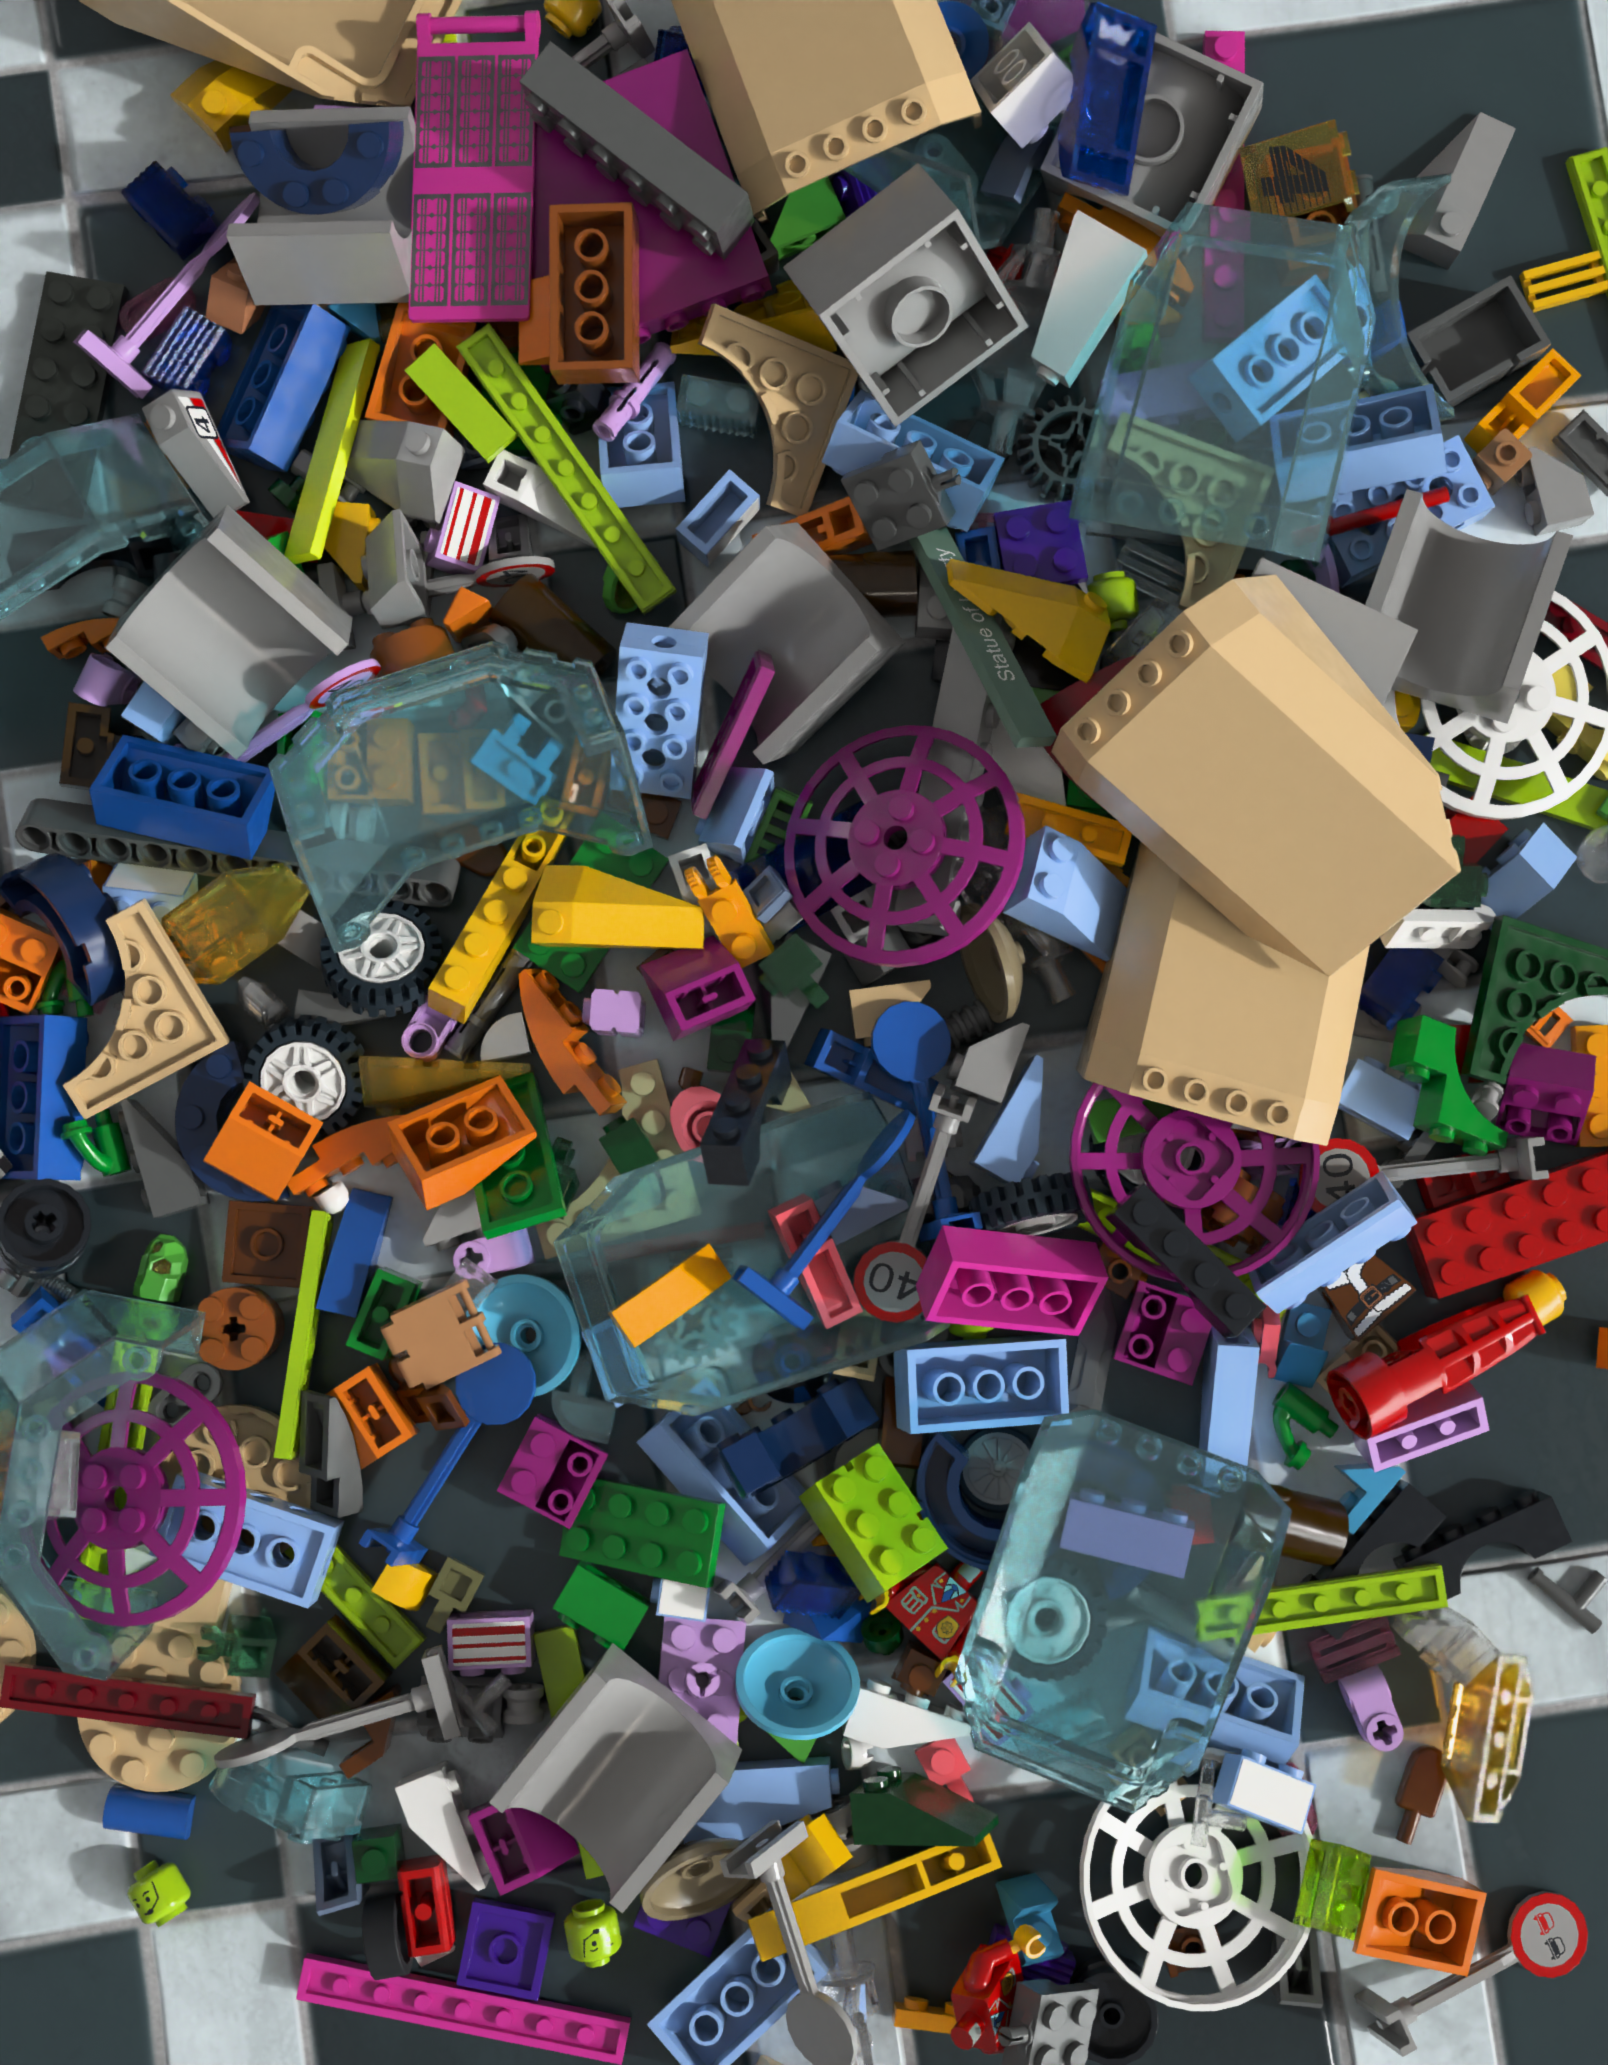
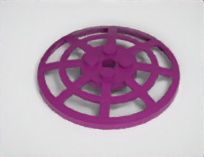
(917, 859)
(1192, 1189)
(148, 1504)

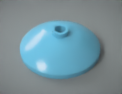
(536, 1303)
(800, 1666)

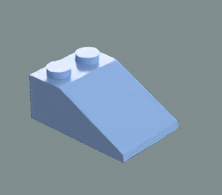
(645, 456)
(737, 812)
(1067, 893)
(1013, 1136)

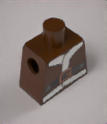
(1365, 1296)

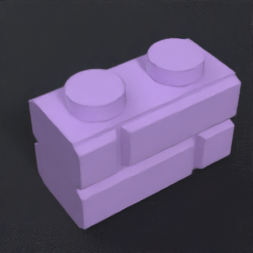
(615, 1013)

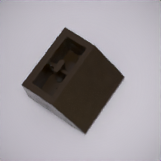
(334, 1670)

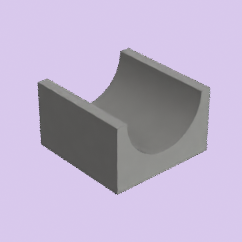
(1186, 140)
(337, 255)
(907, 294)
(1472, 607)
(805, 614)
(229, 630)
(1365, 637)
(622, 1771)

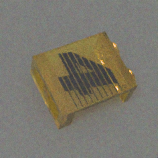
(1299, 171)

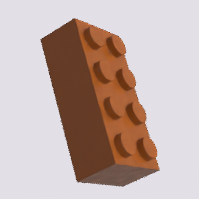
(594, 293)

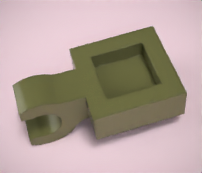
(454, 1589)

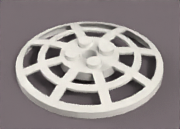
(1530, 714)
(1194, 1906)

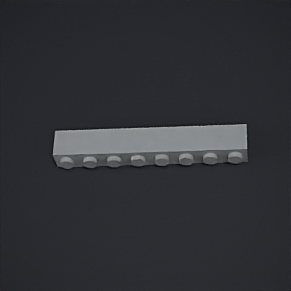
(967, 711)

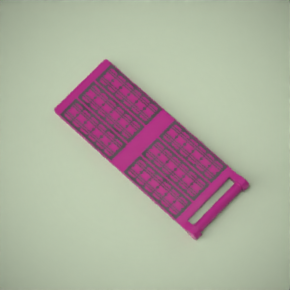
(473, 172)

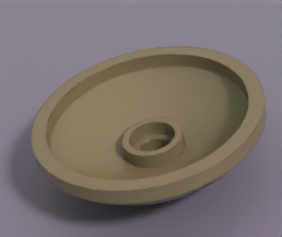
(993, 967)
(693, 1881)

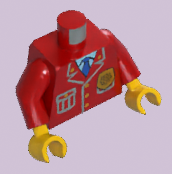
(935, 1609)
(988, 1988)

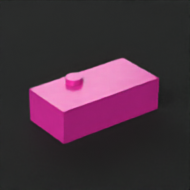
(1011, 1281)

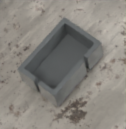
(1478, 342)

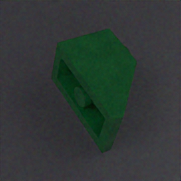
(728, 1038)

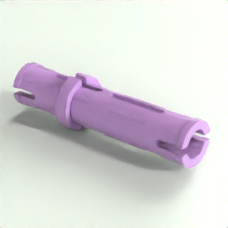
(611, 419)

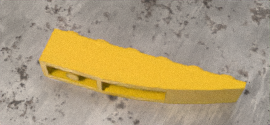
(492, 925)
(876, 1893)

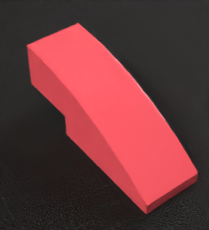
(825, 1275)

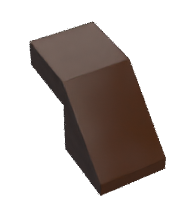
(381, 1736)

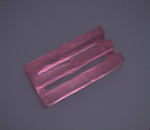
(1358, 1664)

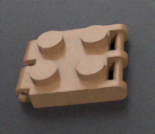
(438, 1336)

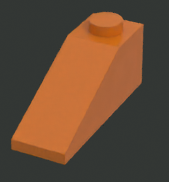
(835, 527)

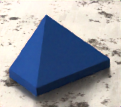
(828, 1629)

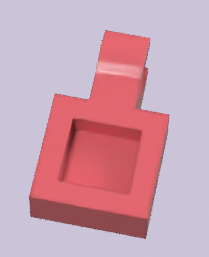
(1267, 1333)
(945, 1765)

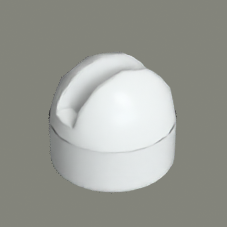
(333, 1198)
(855, 1754)

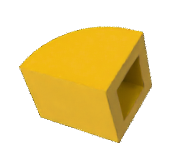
(405, 1585)

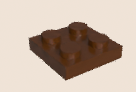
(265, 1243)

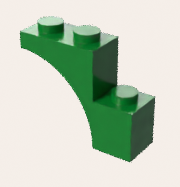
(1427, 1056)

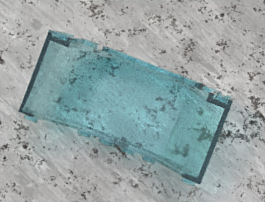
(83, 497)
(448, 766)
(46, 1381)

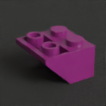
(697, 987)
(1547, 1093)
(1163, 1334)
(552, 1471)
(519, 1844)

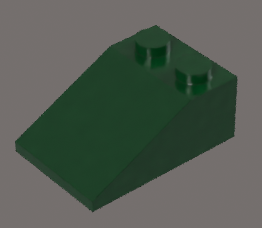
(915, 1812)

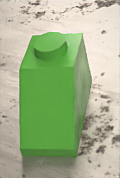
(806, 218)

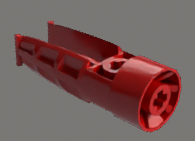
(1375, 1391)

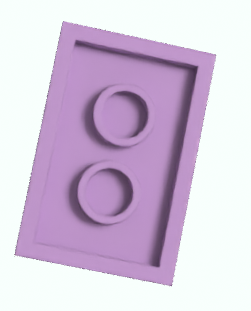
(701, 1667)

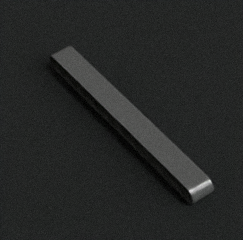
(72, 831)

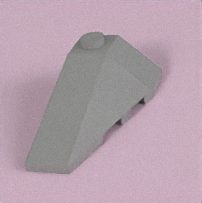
(1450, 213)
(406, 465)

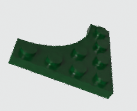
(1523, 980)

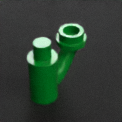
(51, 1005)
(109, 1152)
(1297, 1405)

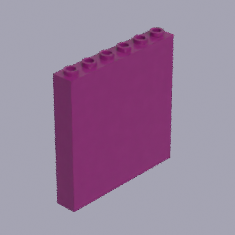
(674, 274)

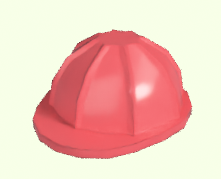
(691, 1115)

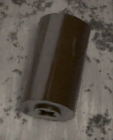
(883, 579)
(550, 625)
(1315, 1529)

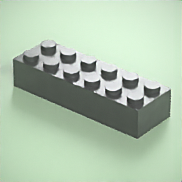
(636, 152)

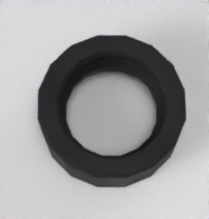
(385, 1937)

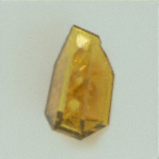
(234, 920)
(1488, 1737)

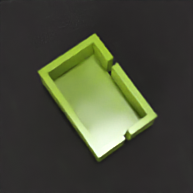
(872, 1522)

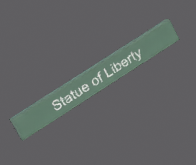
(985, 647)

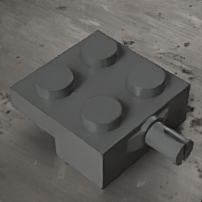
(901, 495)
(1049, 2023)

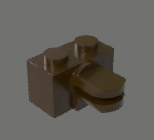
(87, 744)

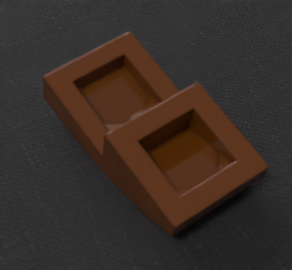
(432, 1405)

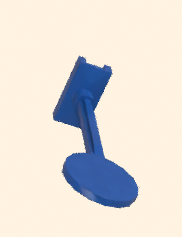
(912, 1046)
(777, 1290)
(489, 1395)

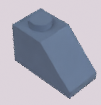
(866, 1212)

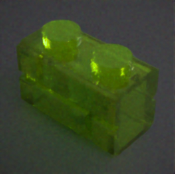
(1332, 1889)

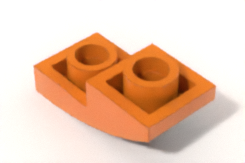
(72, 639)

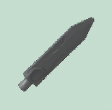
(1093, 1356)

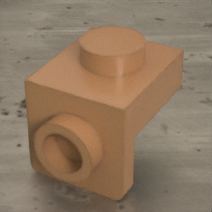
(1501, 460)

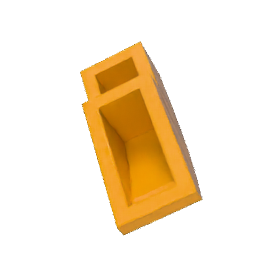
(1525, 401)
(669, 1296)

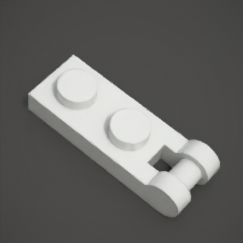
(1440, 928)

